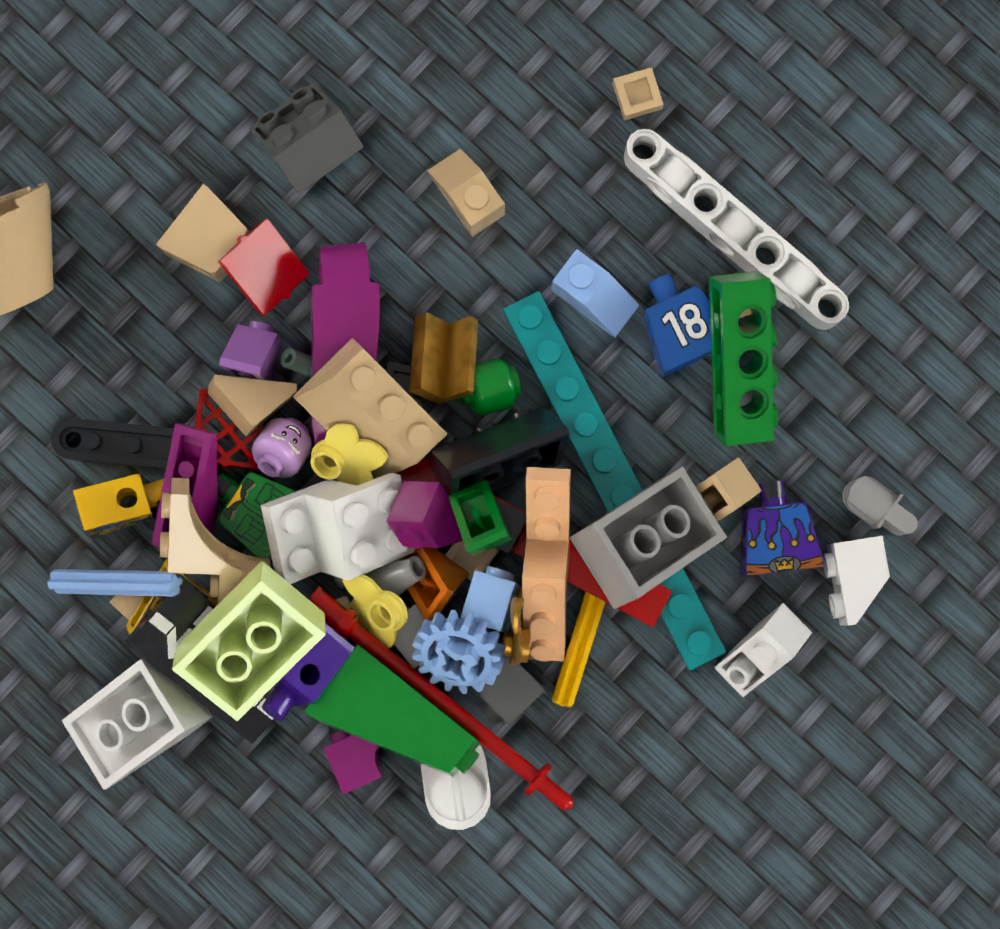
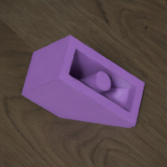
(252, 352)

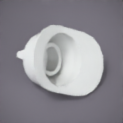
(460, 799)

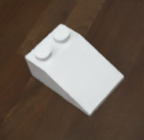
(133, 722)

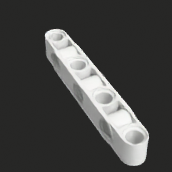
(734, 228)

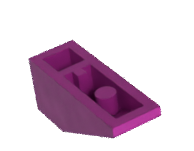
(192, 457)

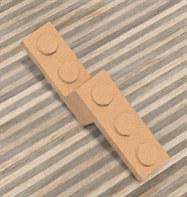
(546, 561)

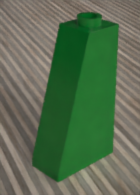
(387, 712)

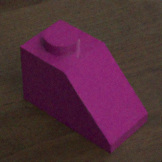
(423, 516)

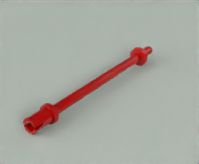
(347, 625)

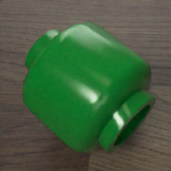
(494, 387)

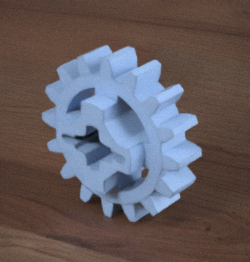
(458, 651)

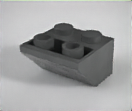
(306, 136)

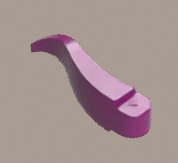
(342, 309)

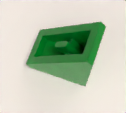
(479, 518)

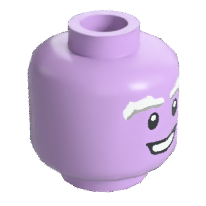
(282, 447)

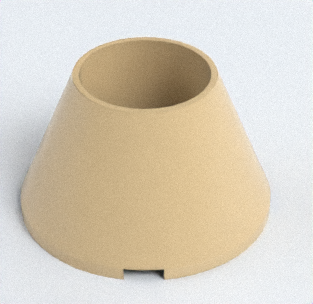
(25, 247)

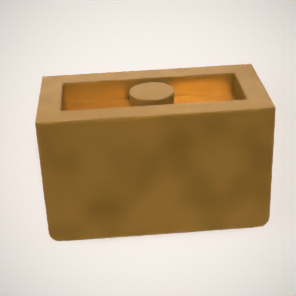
(443, 358)

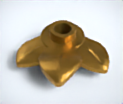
(518, 639)

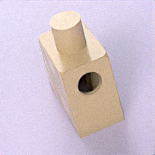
(203, 234)

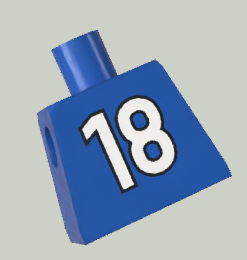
(677, 325)

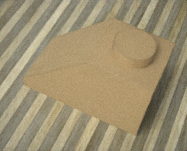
(468, 192)
(728, 489)

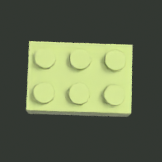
(249, 641)

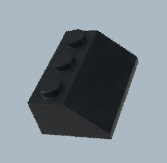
(500, 451)

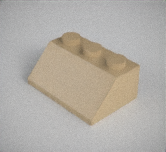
(361, 393)

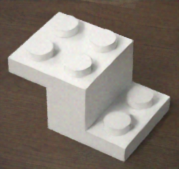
(334, 529)

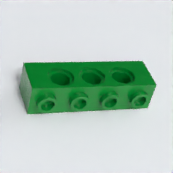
(728, 299)

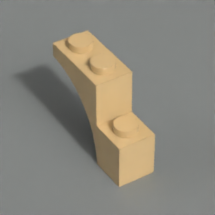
(194, 549)

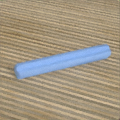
(115, 582)

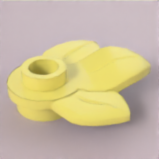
(346, 456)
(378, 609)

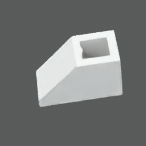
(857, 576)
(763, 650)

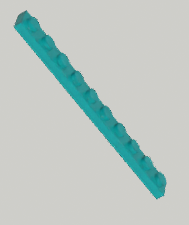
(604, 461)

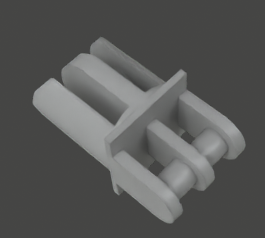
(878, 506)

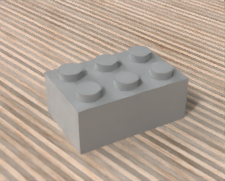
(648, 538)

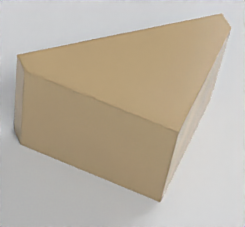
(249, 400)

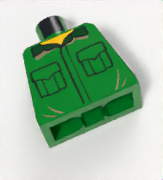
(243, 509)

